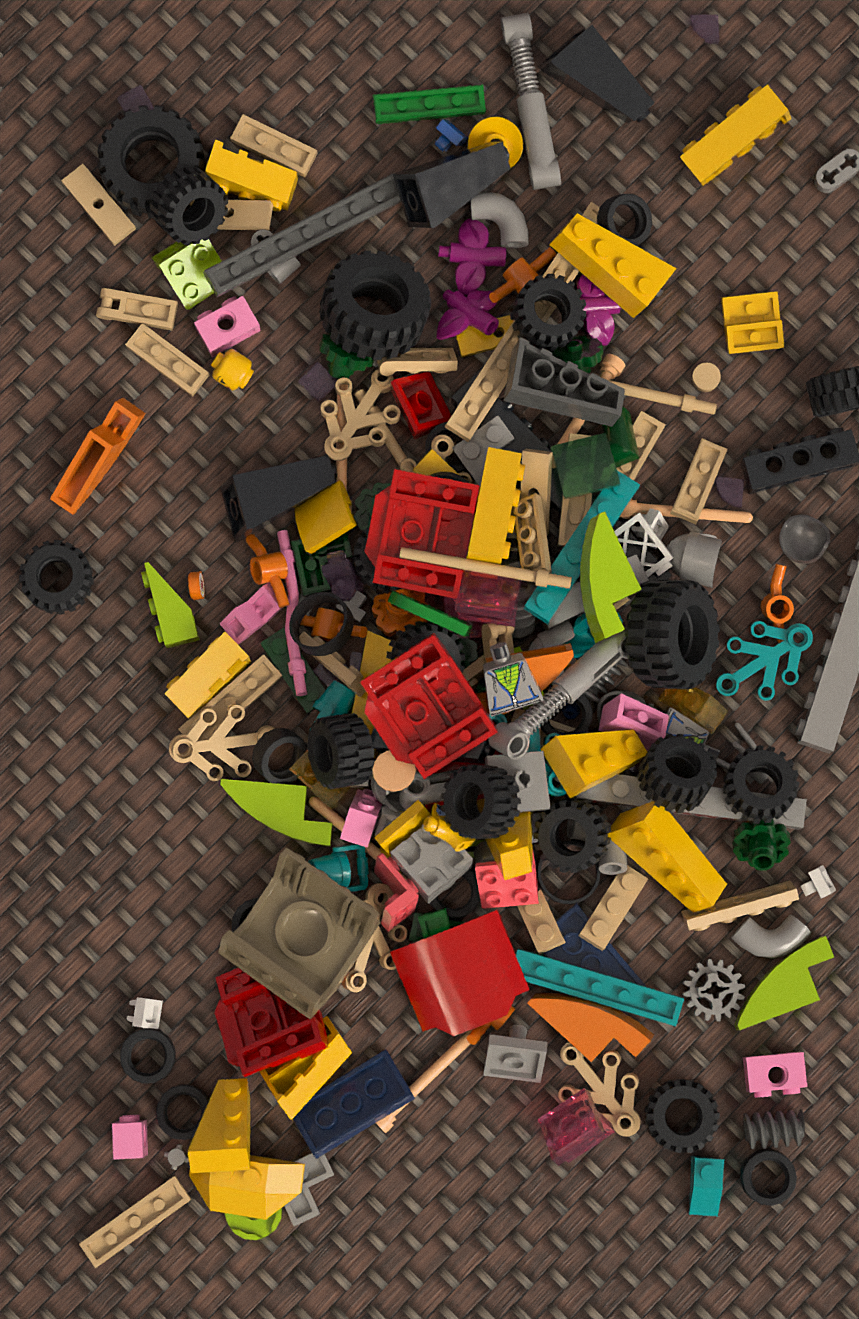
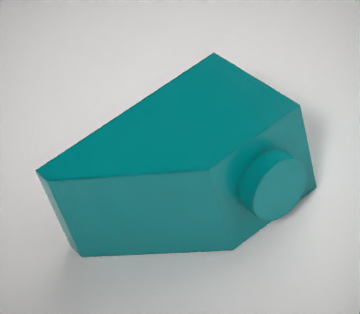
(705, 1185)

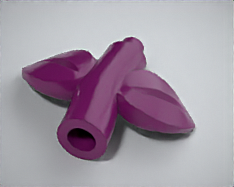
(472, 255)
(599, 310)
(465, 312)

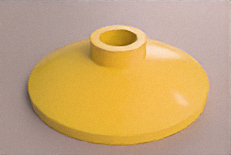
(501, 129)

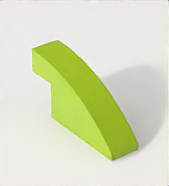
(604, 578)
(280, 809)
(785, 985)

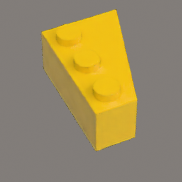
(251, 178)
(207, 675)
(592, 757)
(515, 848)
(299, 1079)
(224, 1130)

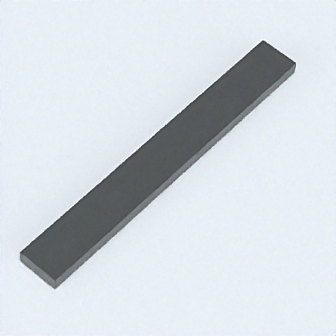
(302, 236)

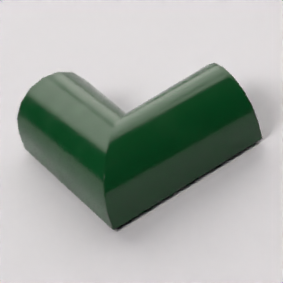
(622, 439)
(310, 565)

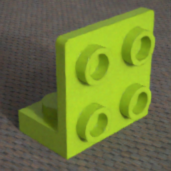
(184, 270)

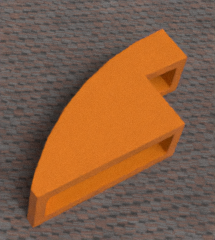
(97, 455)
(544, 664)
(590, 1024)

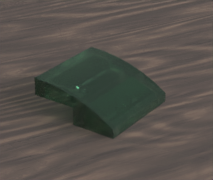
(585, 466)

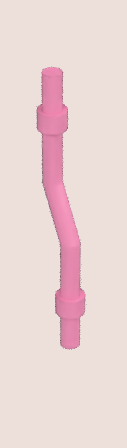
(296, 665)

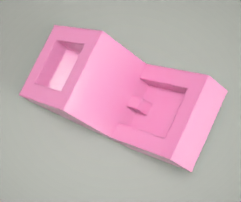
(251, 615)

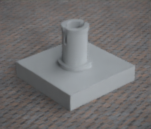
(529, 777)
(515, 1056)

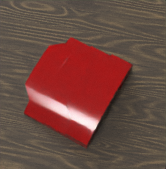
(422, 516)
(426, 707)
(461, 975)
(262, 1027)

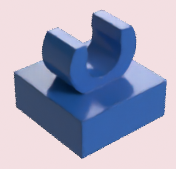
(450, 135)

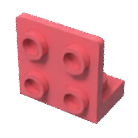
(404, 891)
(498, 892)

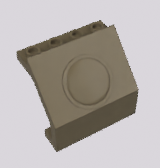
(301, 935)

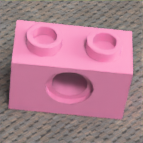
(220, 340)
(630, 714)
(361, 818)
(792, 1068)
(130, 1137)

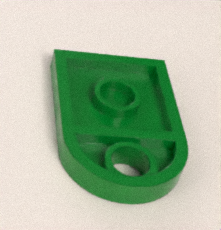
(430, 613)

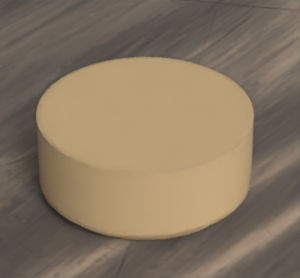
(706, 377)

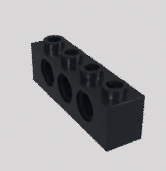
(759, 478)

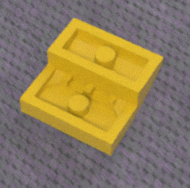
(752, 322)
(324, 517)
(403, 827)

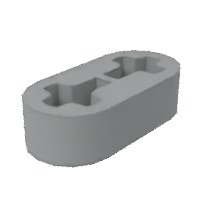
(834, 166)

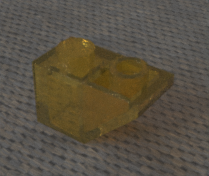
(696, 706)
(303, 771)

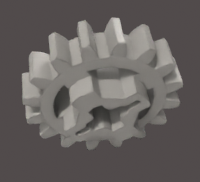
(712, 976)

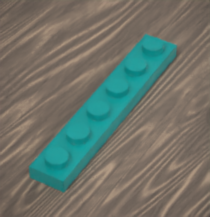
(547, 600)
(600, 987)

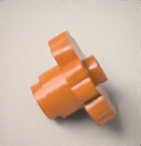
(393, 618)

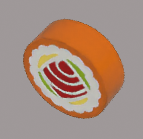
(196, 585)

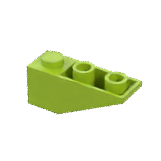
(174, 615)

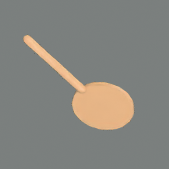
(392, 774)

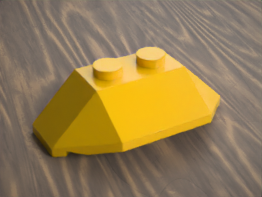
(254, 1191)

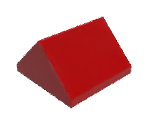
(420, 403)

